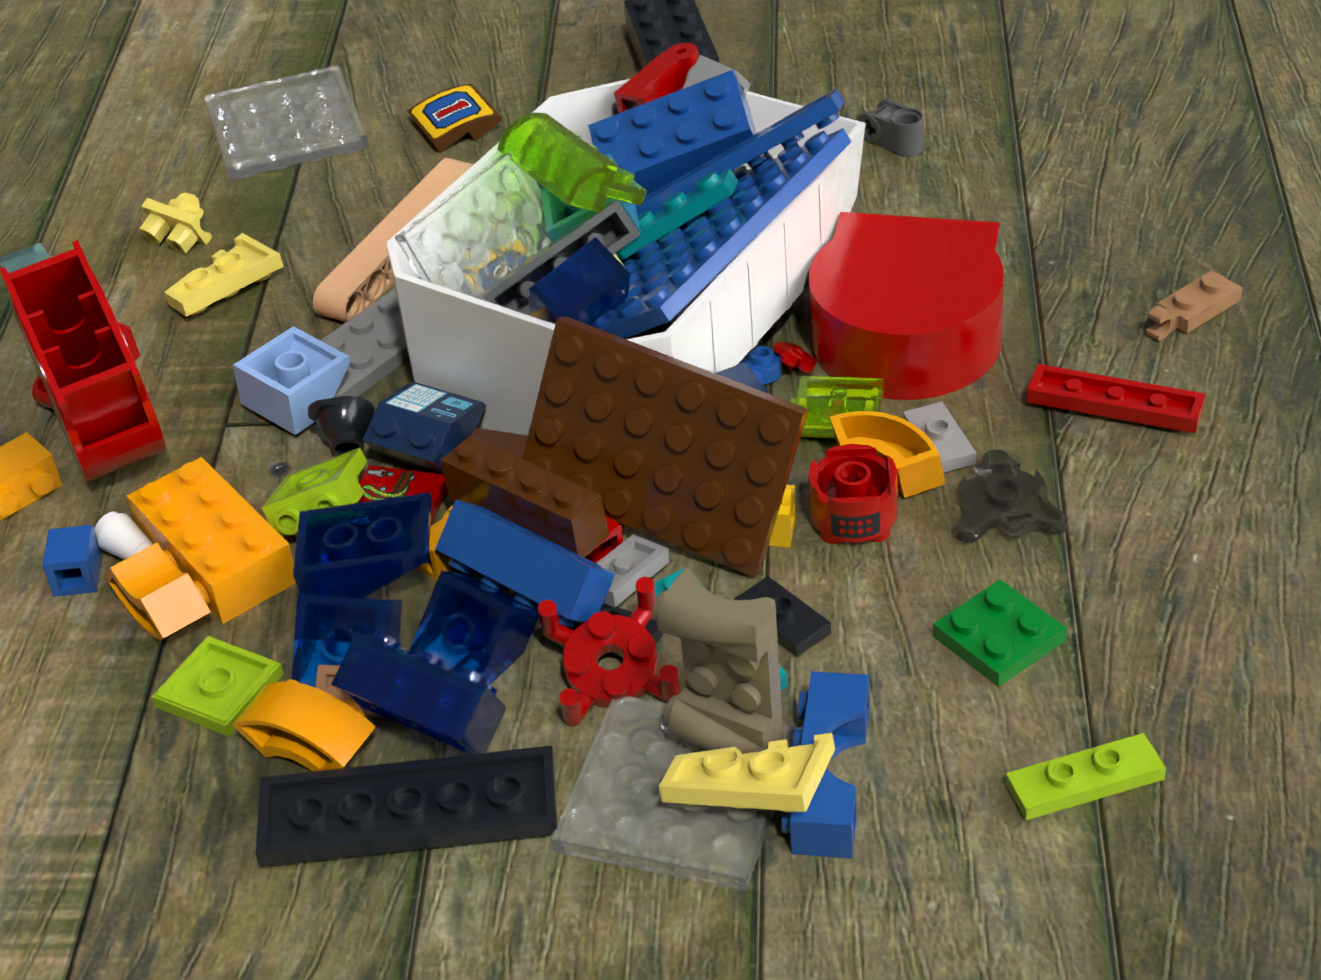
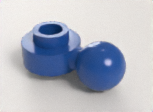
(764, 364)

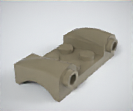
(728, 667)

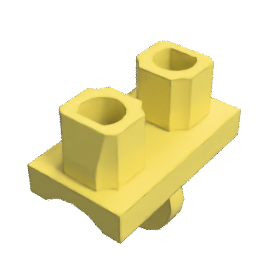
(178, 218)

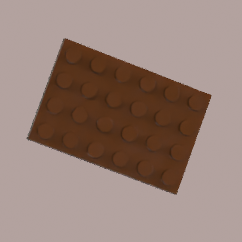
(665, 443)

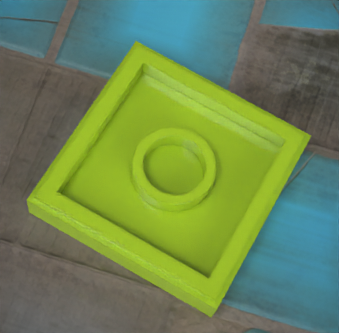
(216, 684)

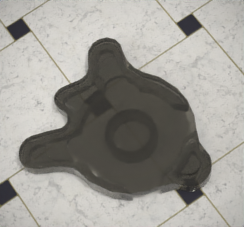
(1005, 500)

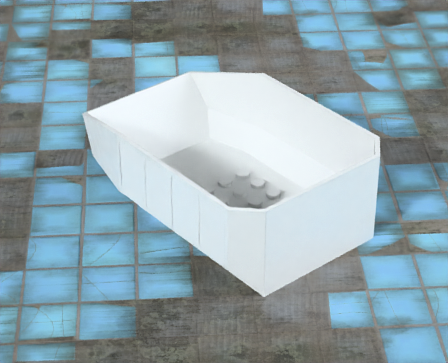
(502, 353)

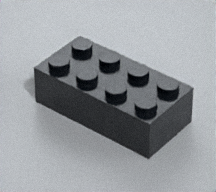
(660, 24)

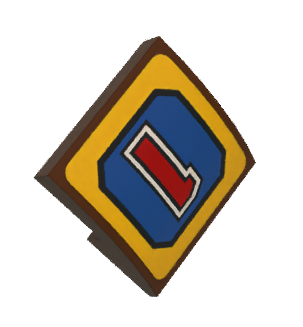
(453, 114)

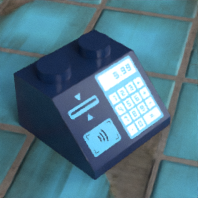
(422, 426)

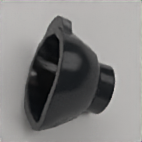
(342, 421)

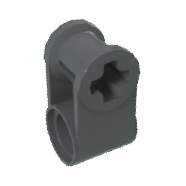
(895, 128)

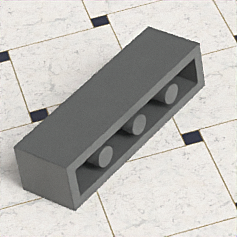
(610, 227)

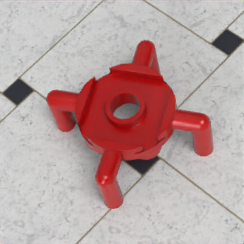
(607, 634)

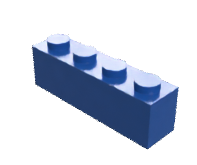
(523, 562)

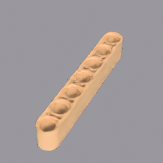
(367, 269)

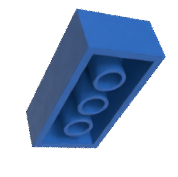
(676, 130)

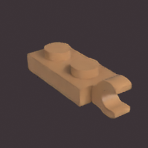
(1193, 305)

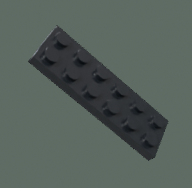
(406, 806)

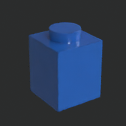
(72, 560)

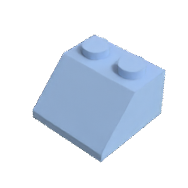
(288, 377)

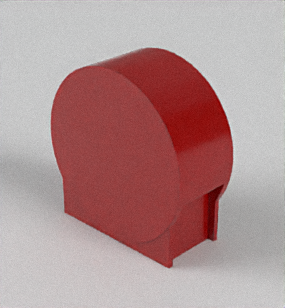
(908, 302)
(84, 363)

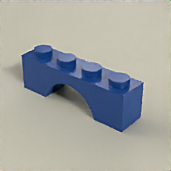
(841, 707)

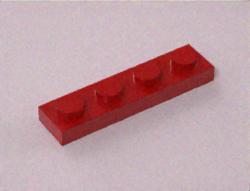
(1116, 398)

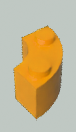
(906, 444)
(157, 591)
(304, 725)

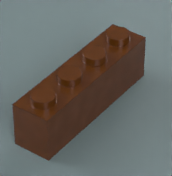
(526, 495)

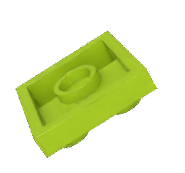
(315, 487)

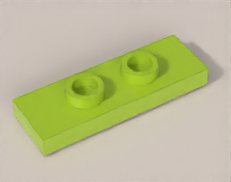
(1085, 776)

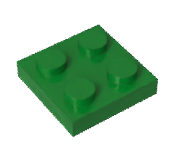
(999, 632)

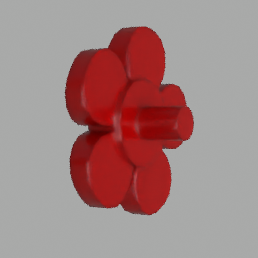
(794, 356)

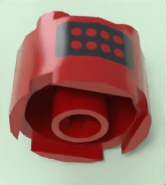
(853, 494)

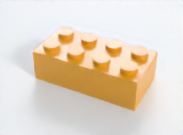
(214, 537)

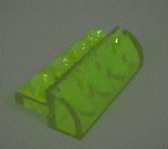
(567, 163)

